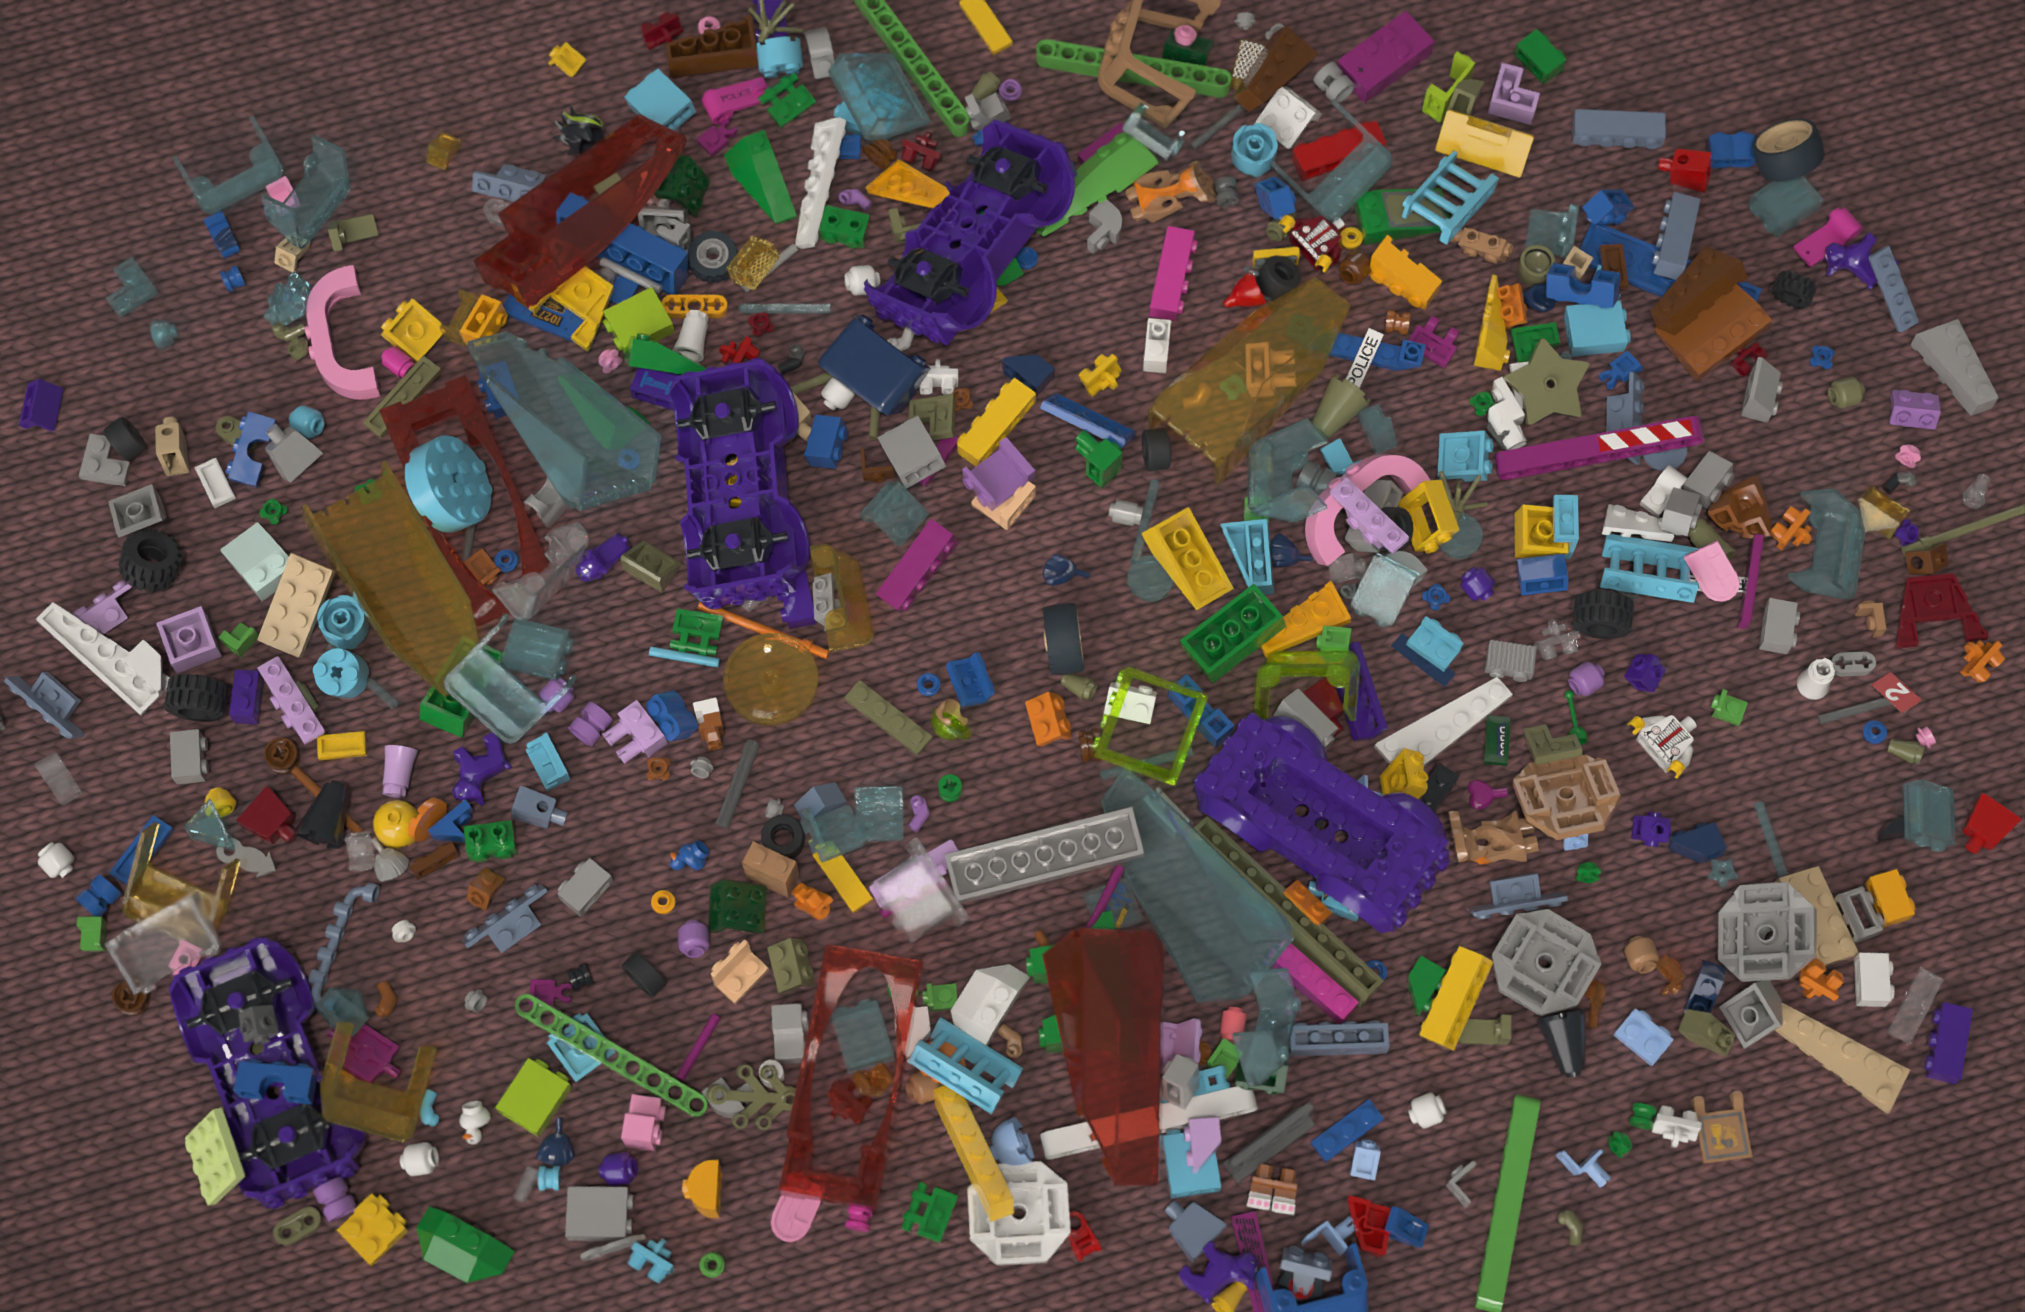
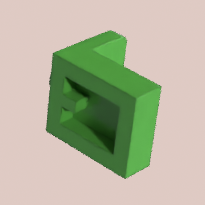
(1334, 639)
(1728, 708)
(940, 997)

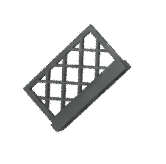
(1270, 1143)

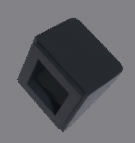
(1893, 831)

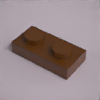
(1613, 260)
(427, 864)

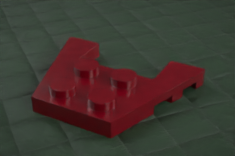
(1933, 600)

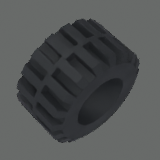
(153, 546)
(1603, 614)
(195, 697)

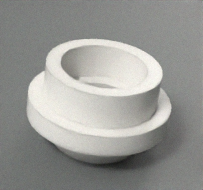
(403, 931)

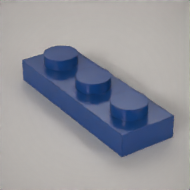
(122, 868)
(1347, 1131)

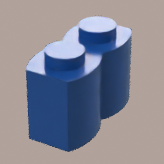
(1731, 150)
(671, 715)

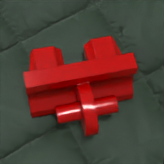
(744, 350)

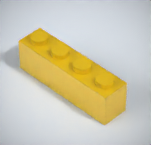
(996, 422)
(1456, 998)

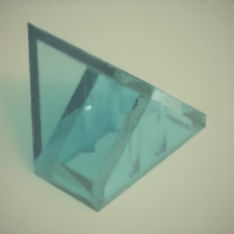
(209, 827)
(343, 1006)

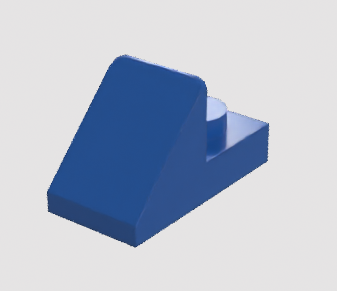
(447, 829)
(1406, 1228)

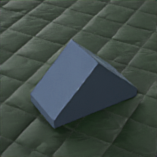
(821, 800)

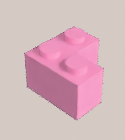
(642, 1124)

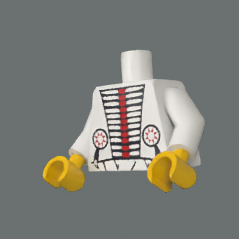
(1666, 740)

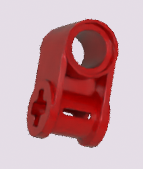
(1082, 1237)

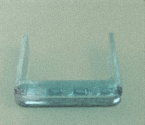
(1350, 178)
(496, 694)

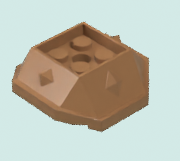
(1568, 796)

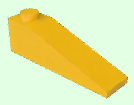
(1492, 341)

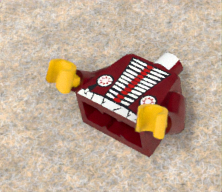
(1316, 238)

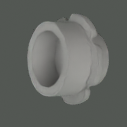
(1245, 21)
(701, 767)
(774, 808)
(475, 1000)

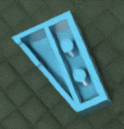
(1252, 552)

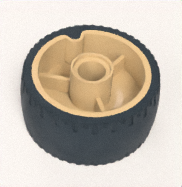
(1788, 149)
(1063, 638)

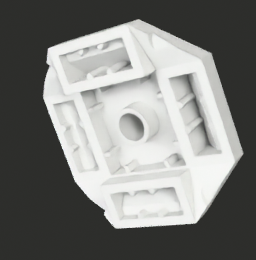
(1035, 1236)

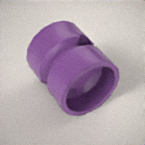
(590, 724)
(335, 1199)

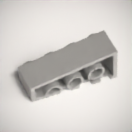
(1956, 363)

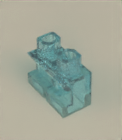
(288, 300)

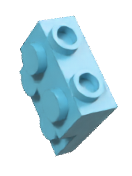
(1465, 455)
(572, 1059)

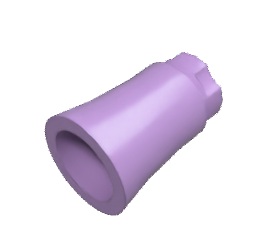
(397, 770)

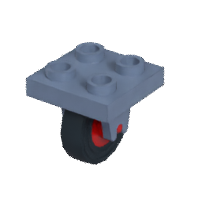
(1304, 1274)

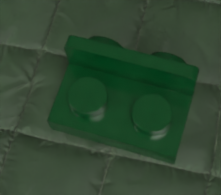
(1196, 53)

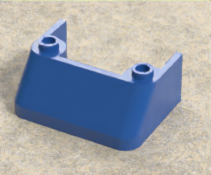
(1353, 1284)

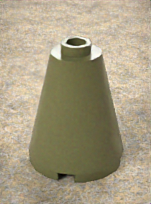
(1338, 406)

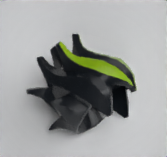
(579, 131)

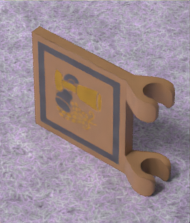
(1723, 1132)

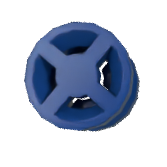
(232, 278)

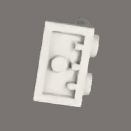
(1288, 116)

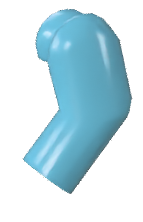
(426, 1112)

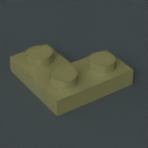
(939, 412)
(1546, 749)

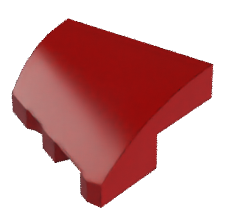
(1370, 1225)

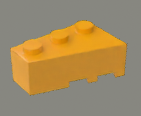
(1403, 275)

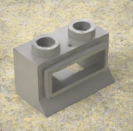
(824, 597)
(1851, 917)

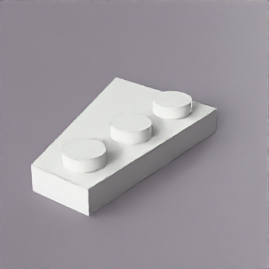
(1632, 522)

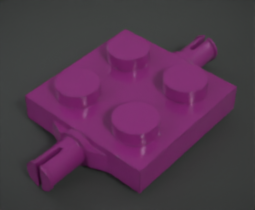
(369, 1055)

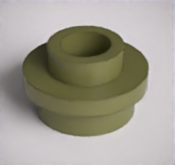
(298, 348)

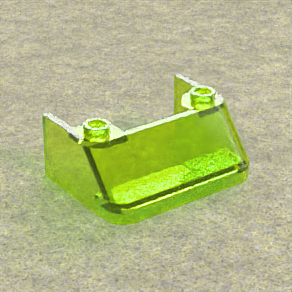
(1338, 666)

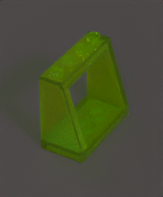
(1109, 721)

